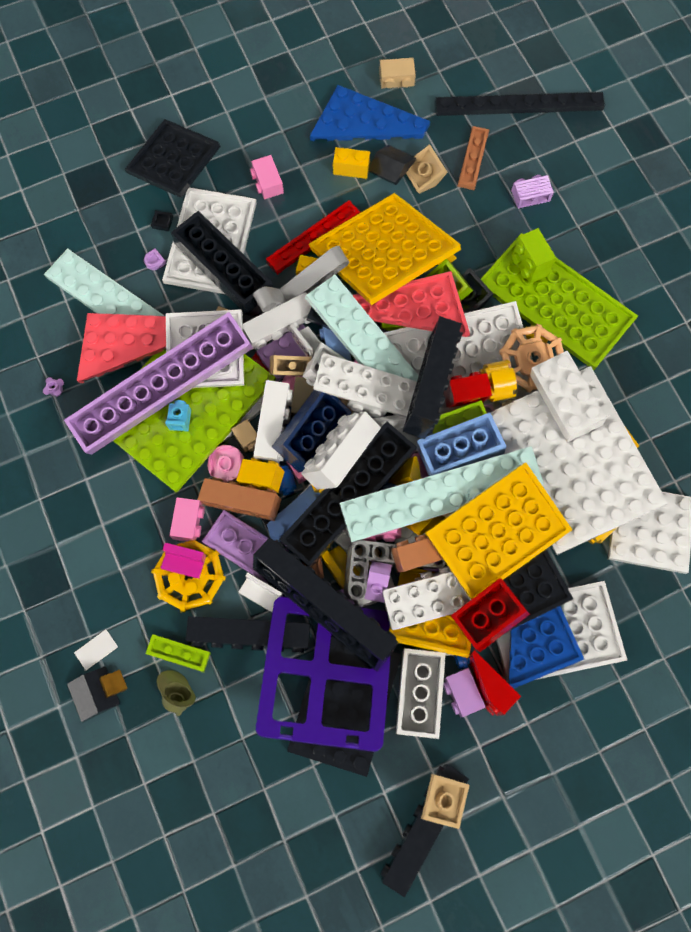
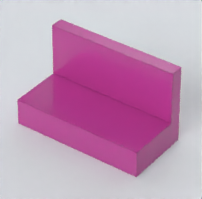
(183, 560)

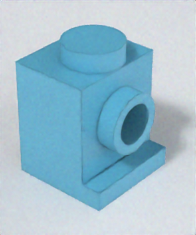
(181, 421)

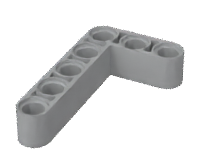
(306, 281)
(363, 562)

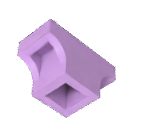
(377, 581)

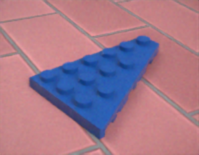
(359, 116)
(541, 648)

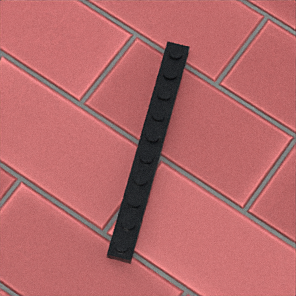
(519, 103)

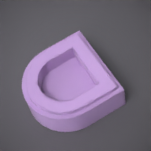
(154, 260)

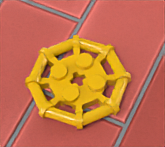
(193, 585)

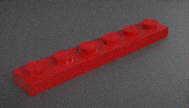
(300, 245)

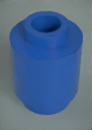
(288, 482)

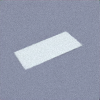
(96, 649)

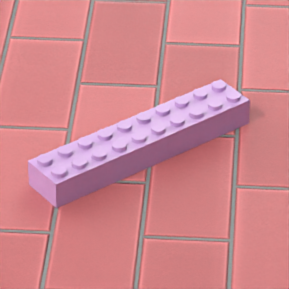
(158, 384)

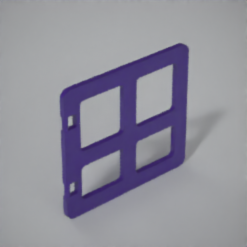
(319, 671)

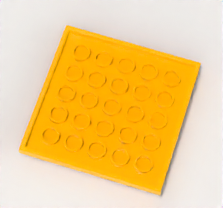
(387, 247)

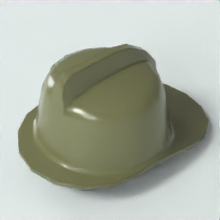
(175, 691)

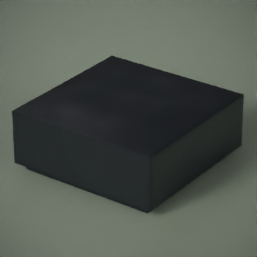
(162, 220)

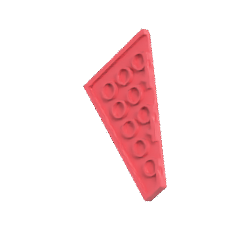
(419, 304)
(118, 340)

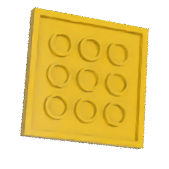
(436, 634)

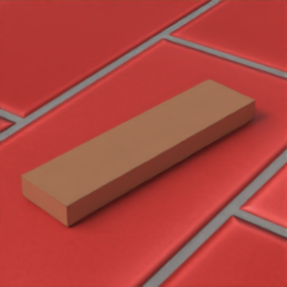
(473, 158)

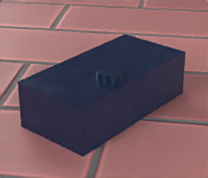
(309, 428)

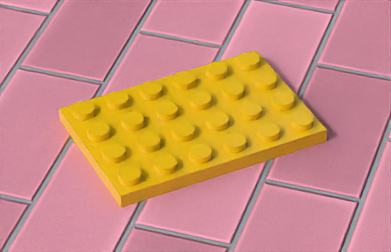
(498, 530)

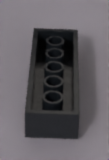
(220, 260)
(433, 378)

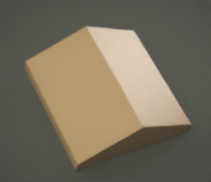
(426, 170)
(445, 801)

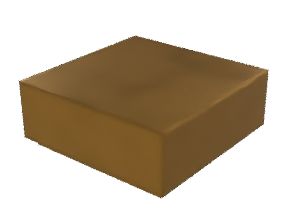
(113, 683)

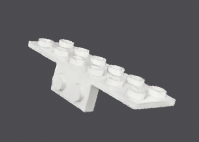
(364, 387)
(424, 599)

